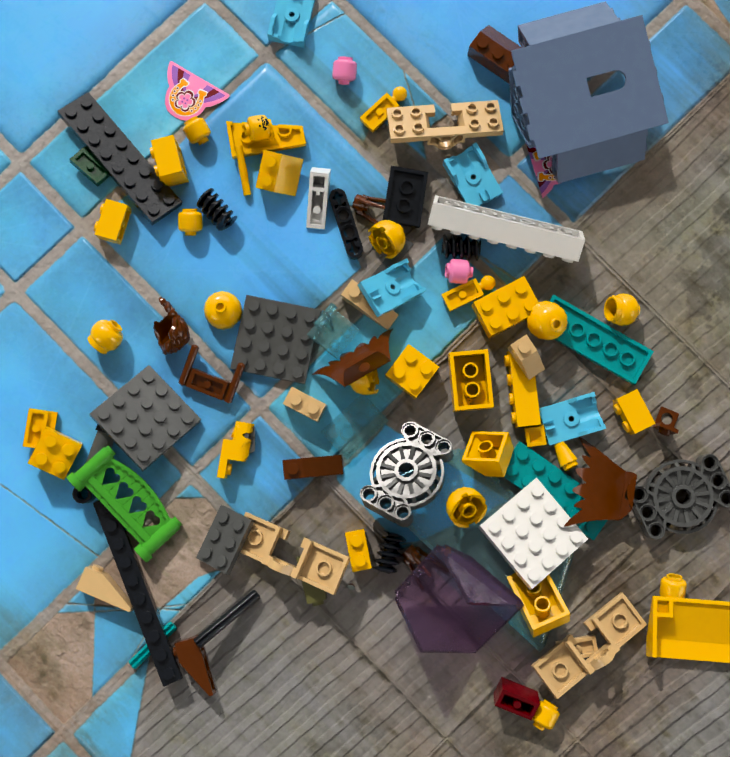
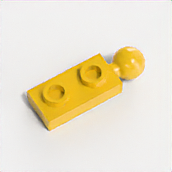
(376, 115)
(467, 292)

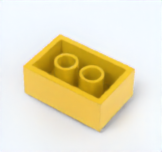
(505, 307)
(470, 380)

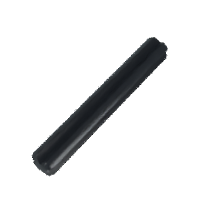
(227, 618)

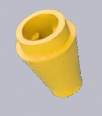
(565, 456)

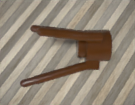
(362, 204)
(413, 555)

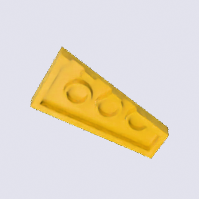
(282, 138)

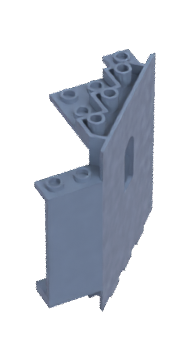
(554, 99)

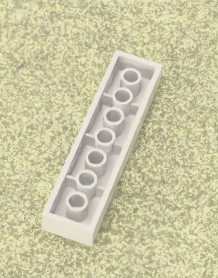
(506, 229)

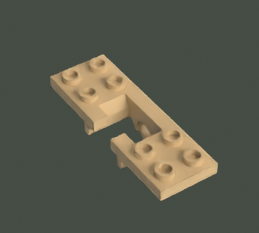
(473, 120)
(317, 563)
(565, 666)

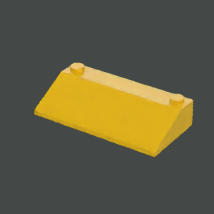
(689, 629)

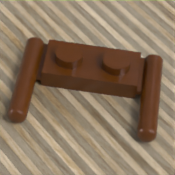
(209, 383)

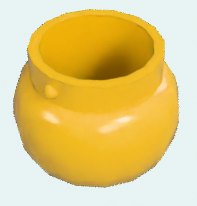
(621, 309)
(105, 336)

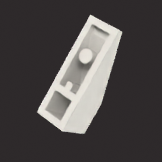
(318, 197)

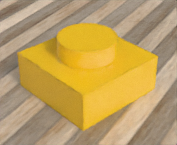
(535, 435)

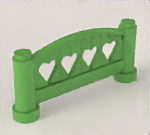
(92, 476)

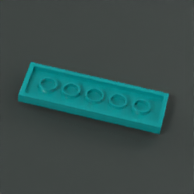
(602, 343)
(527, 465)

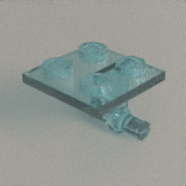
(333, 331)

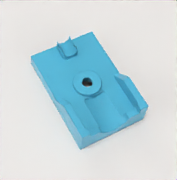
(291, 29)
(469, 163)
(381, 296)
(557, 423)

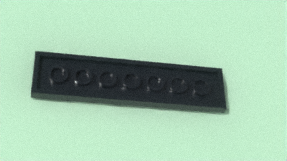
(119, 158)

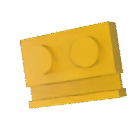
(36, 423)

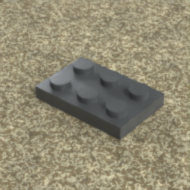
(225, 539)

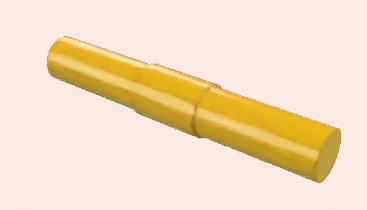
(243, 170)

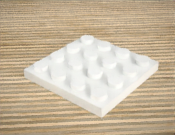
(532, 533)

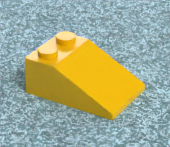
(543, 604)

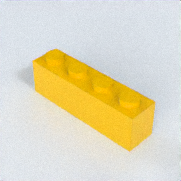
(522, 395)

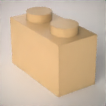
(304, 404)

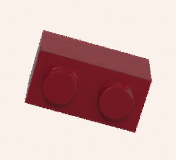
(516, 698)

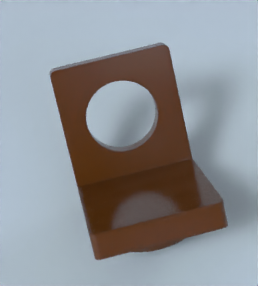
(666, 429)

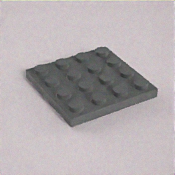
(275, 339)
(145, 417)

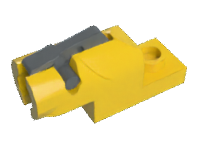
(237, 448)

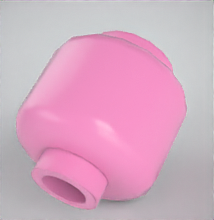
(344, 70)
(458, 271)

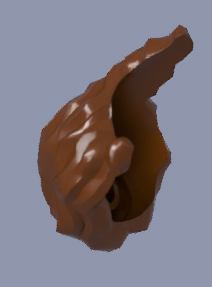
(171, 331)

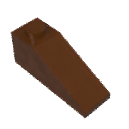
(312, 467)
(195, 663)

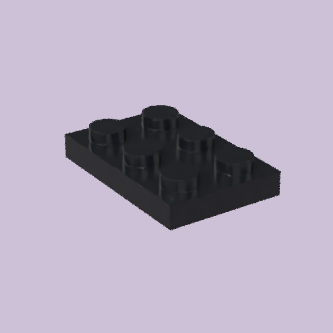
(405, 196)

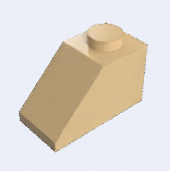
(526, 357)

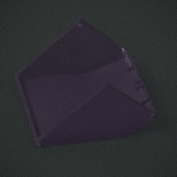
(454, 603)

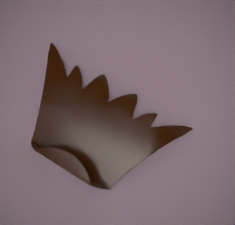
(360, 362)
(603, 489)

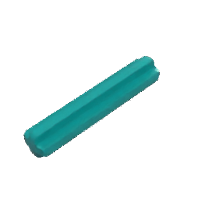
(144, 653)

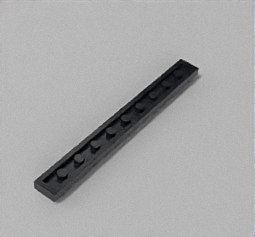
(139, 596)

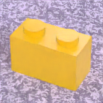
(112, 221)
(633, 412)
(358, 550)

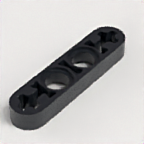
(344, 224)

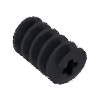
(215, 211)
(461, 247)
(389, 552)

